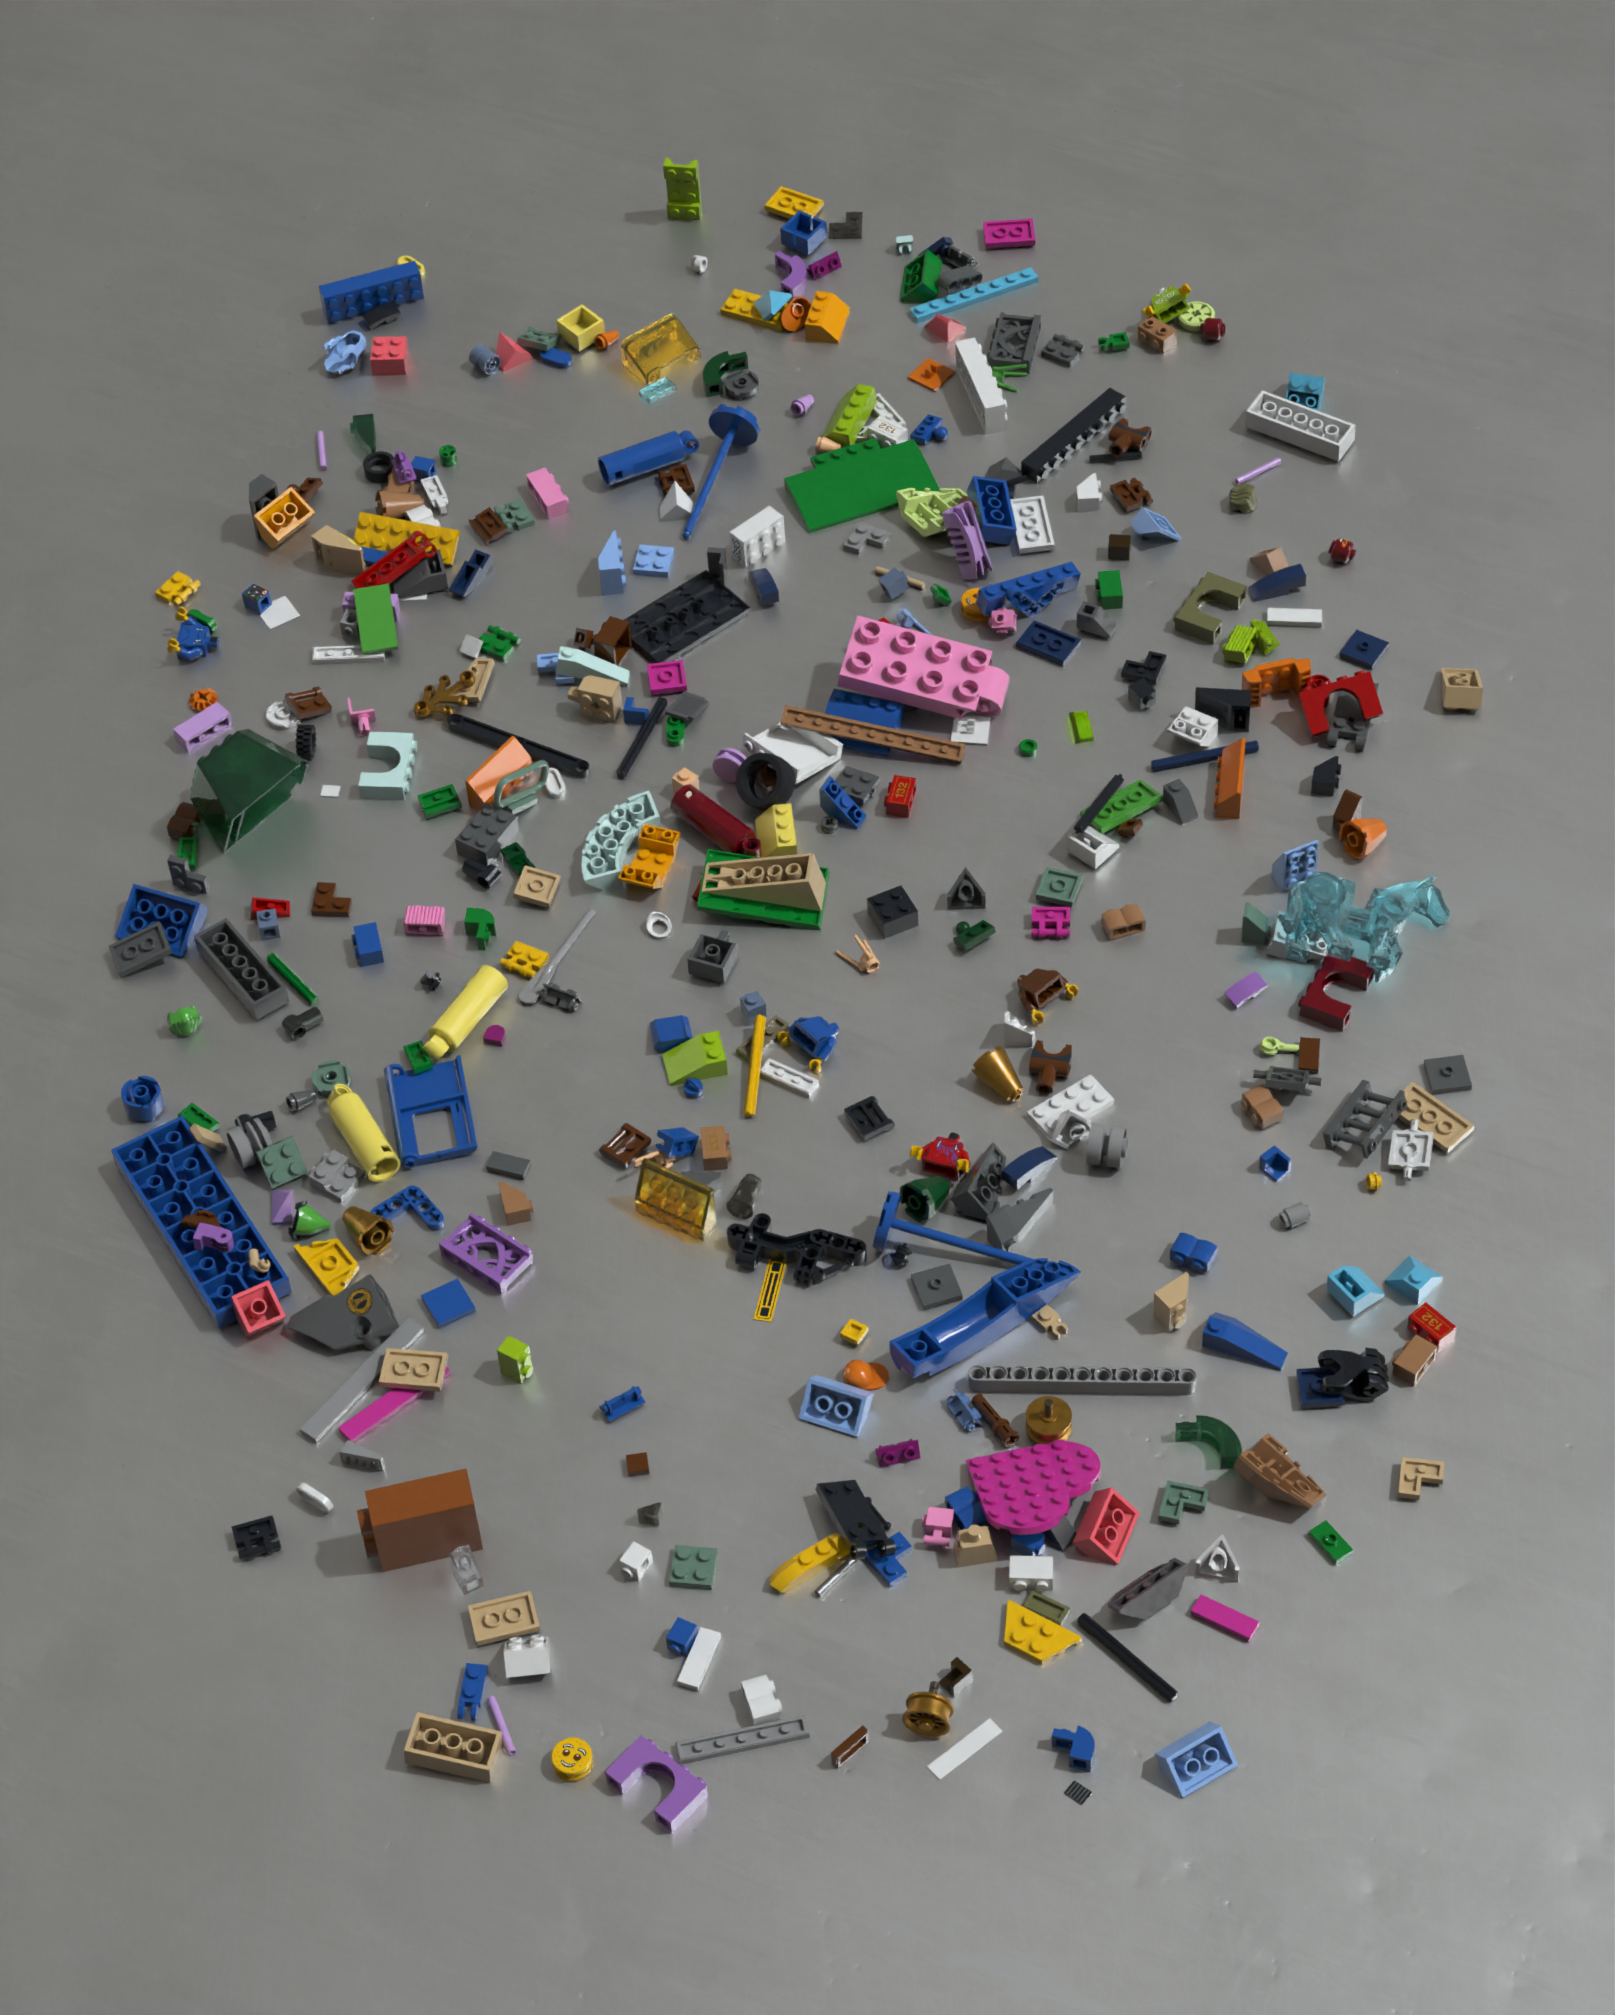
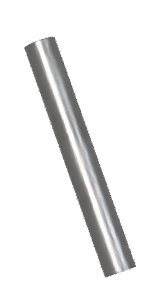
(831, 1580)

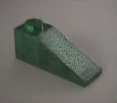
(364, 431)

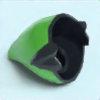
(307, 1221)

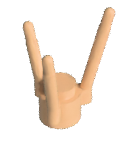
(868, 959)
(660, 1158)

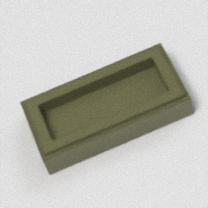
(1047, 1607)

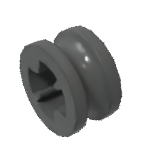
(831, 828)

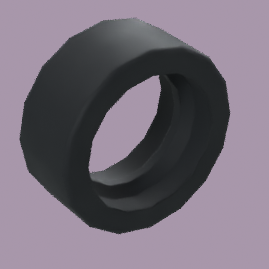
(374, 459)

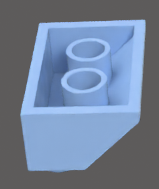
(835, 1405)
(1196, 1758)

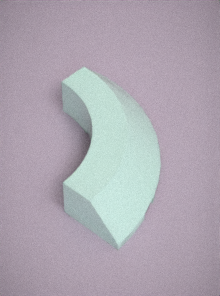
(614, 838)

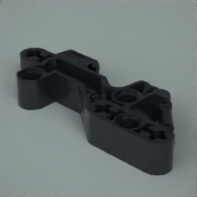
(806, 1248)

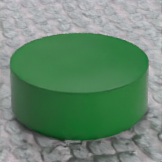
(1028, 748)

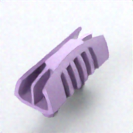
(967, 540)

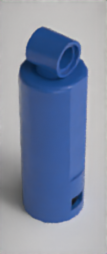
(646, 456)

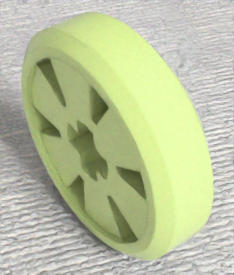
(1195, 315)

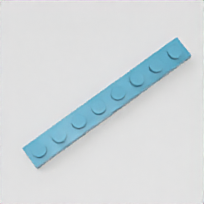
(974, 295)

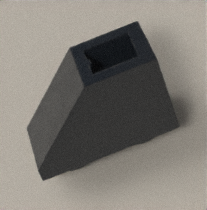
(1324, 777)

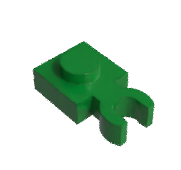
(1115, 341)

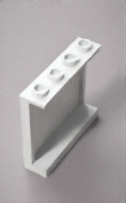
(801, 748)

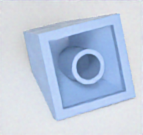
(1153, 526)

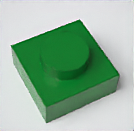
(940, 594)

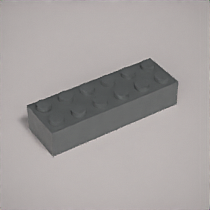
(241, 969)

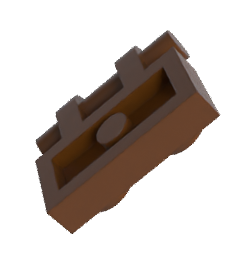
(680, 475)
(1127, 495)

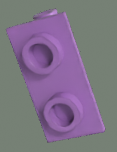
(403, 467)

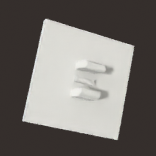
(971, 730)

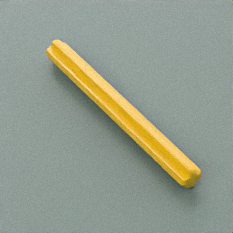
(754, 1066)

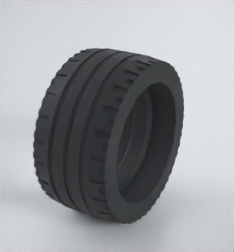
(746, 778)

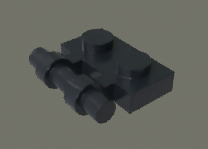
(254, 1532)

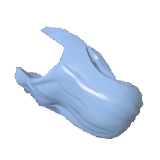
(344, 351)

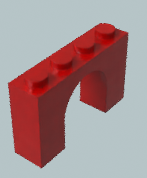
(1359, 686)

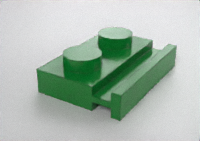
(439, 801)

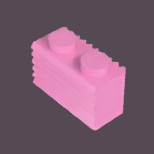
(424, 920)

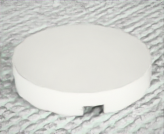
(281, 716)

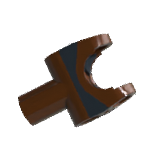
(1127, 437)
(1049, 1066)

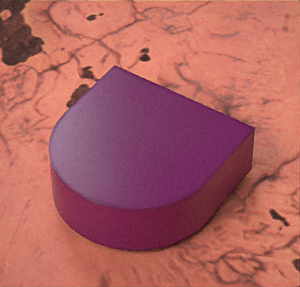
(494, 1035)

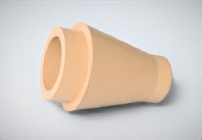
(825, 445)

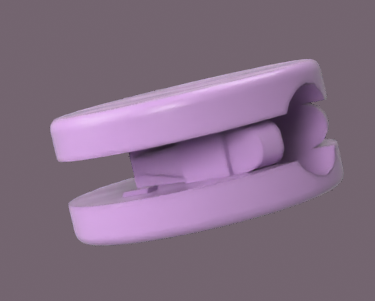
(728, 763)

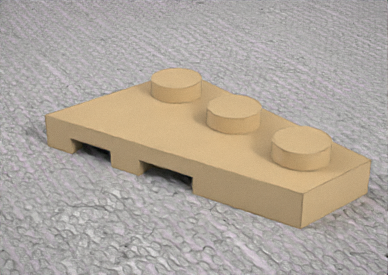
(482, 670)

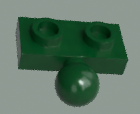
(970, 936)

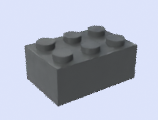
(487, 834)

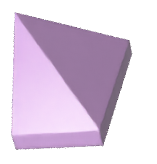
(282, 1206)

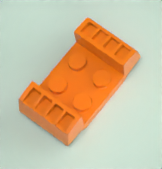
(1276, 677)

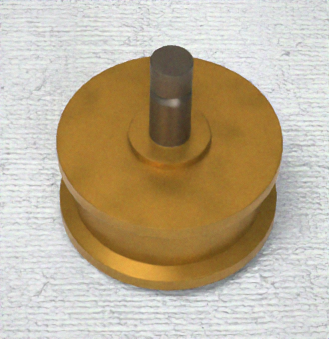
(1048, 1420)
(928, 1712)

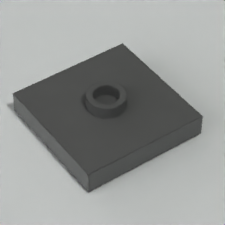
(1447, 1074)
(936, 1286)

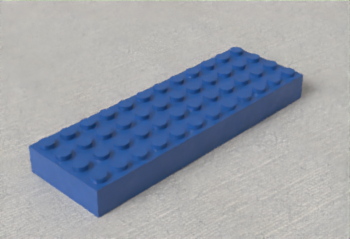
(177, 1178)

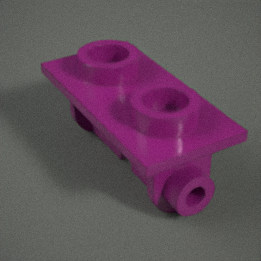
(824, 265)
(898, 1453)

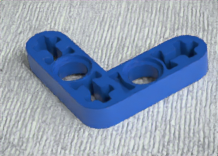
(1051, 588)
(408, 1202)

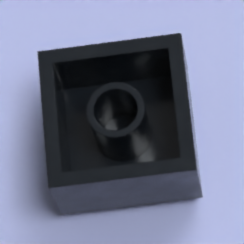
(892, 912)

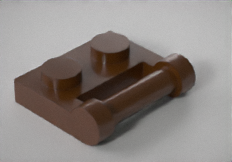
(309, 707)
(629, 1148)

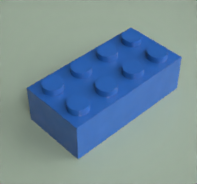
(993, 509)

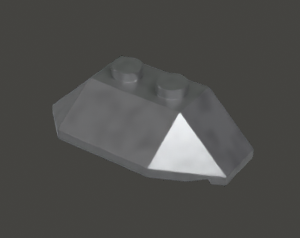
(1150, 1591)

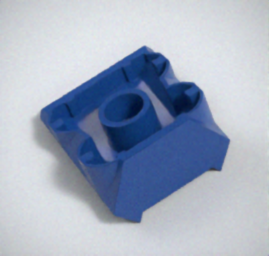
(670, 1032)

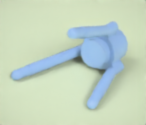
(905, 619)

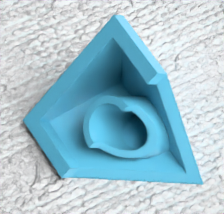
(771, 303)

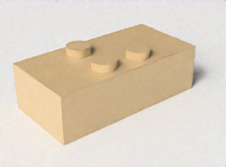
(453, 1747)

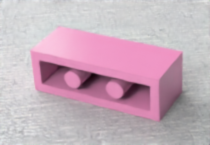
(547, 493)

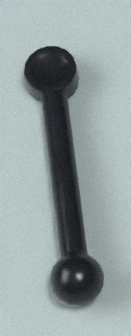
(887, 1525)

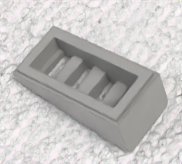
(360, 1456)

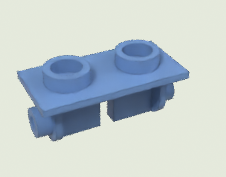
(959, 1404)

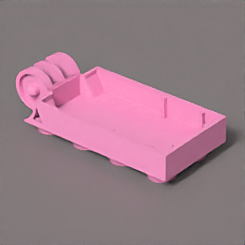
(922, 670)

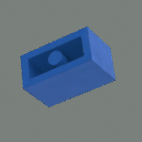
(368, 944)

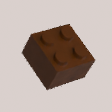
(613, 641)

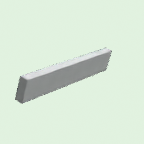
(742, 1739)

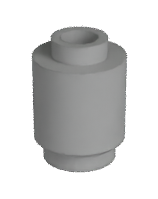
(1295, 1215)

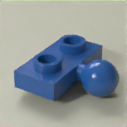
(927, 428)

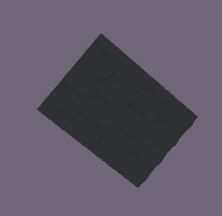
(684, 618)

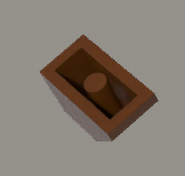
(1347, 809)

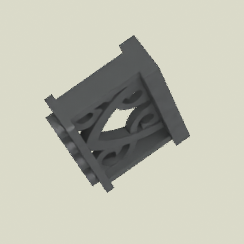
(1024, 325)

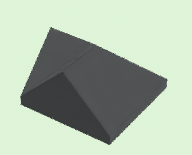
(1005, 471)

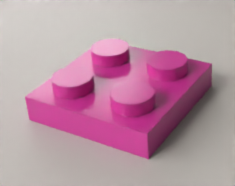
(666, 677)

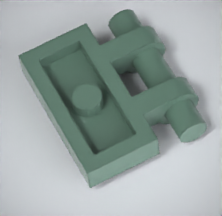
(519, 515)

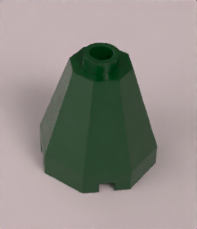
(924, 1196)

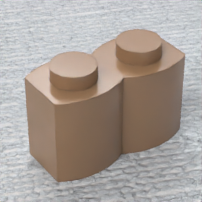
(1123, 921)
(1262, 1106)

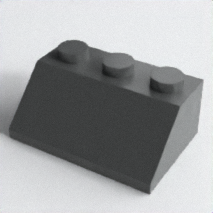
(261, 493)

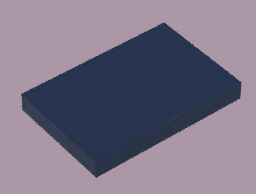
(1048, 643)

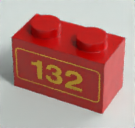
(901, 796)
(1431, 1326)

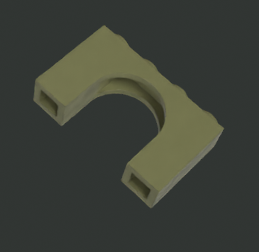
(1209, 590)

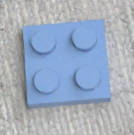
(653, 560)

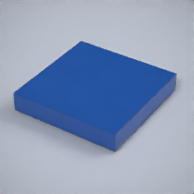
(448, 1303)

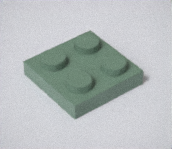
(1059, 887)
(281, 1162)
(693, 1567)

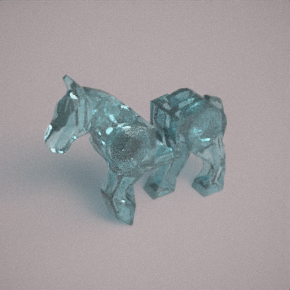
(1326, 906)

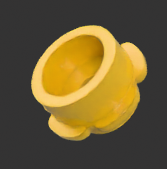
(1373, 1181)

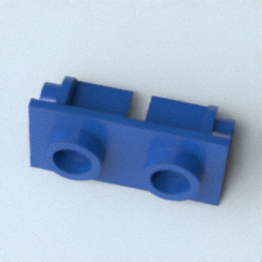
(622, 1404)

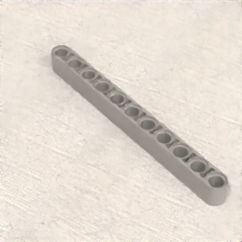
(1091, 1382)

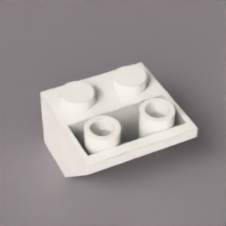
(1194, 727)
(1090, 846)
(527, 1656)

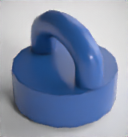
(693, 1088)

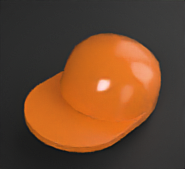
(795, 313)
(865, 1375)

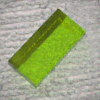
(1081, 727)

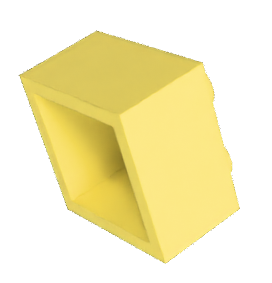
(580, 327)

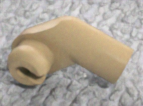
(255, 1263)

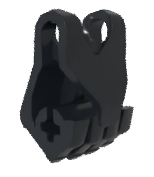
(1355, 1375)

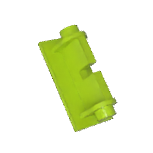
(1266, 639)

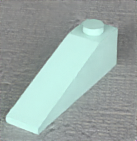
(581, 664)

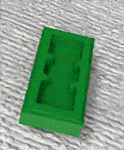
(188, 850)
(418, 1057)
(197, 1116)
(1331, 1542)

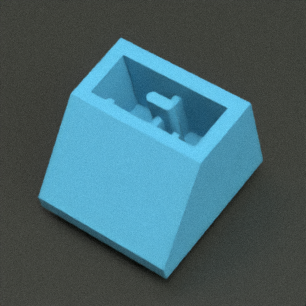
(1306, 390)
(1353, 1289)

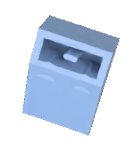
(611, 568)
(1295, 865)

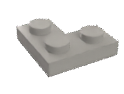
(863, 535)

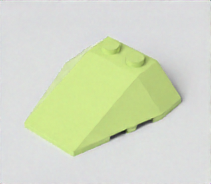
(924, 508)

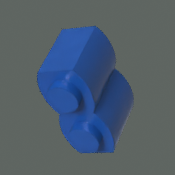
(1193, 1252)
(966, 1508)

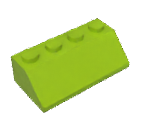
(851, 415)

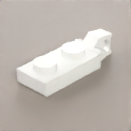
(435, 493)

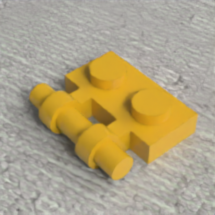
(177, 589)
(527, 956)

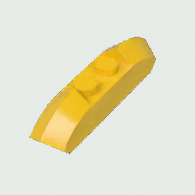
(809, 1563)

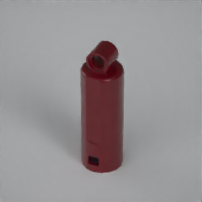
(715, 822)

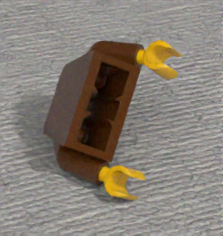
(1040, 988)

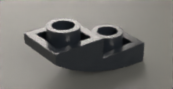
(381, 313)

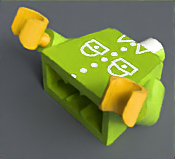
(1168, 303)

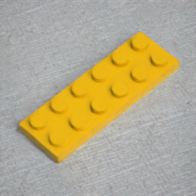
(387, 533)

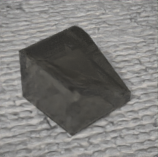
(650, 1514)

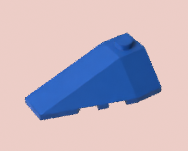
(1238, 1340)

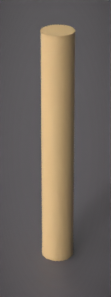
(913, 582)

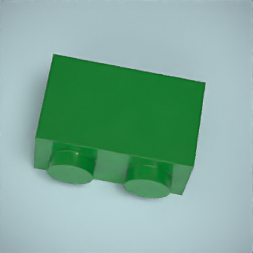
(1110, 589)

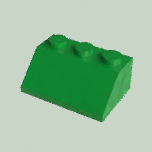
(921, 278)

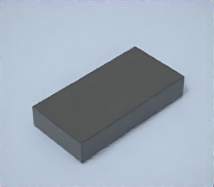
(508, 1165)

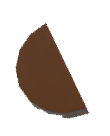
(203, 1216)

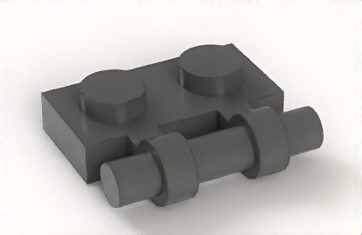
(1060, 353)

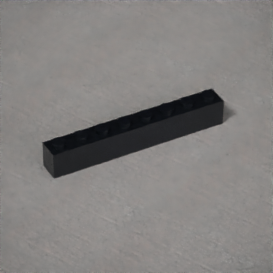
(1073, 435)

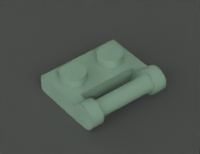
(539, 339)

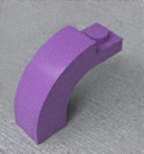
(796, 269)

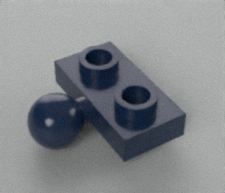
(940, 247)

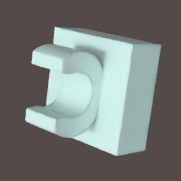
(904, 242)

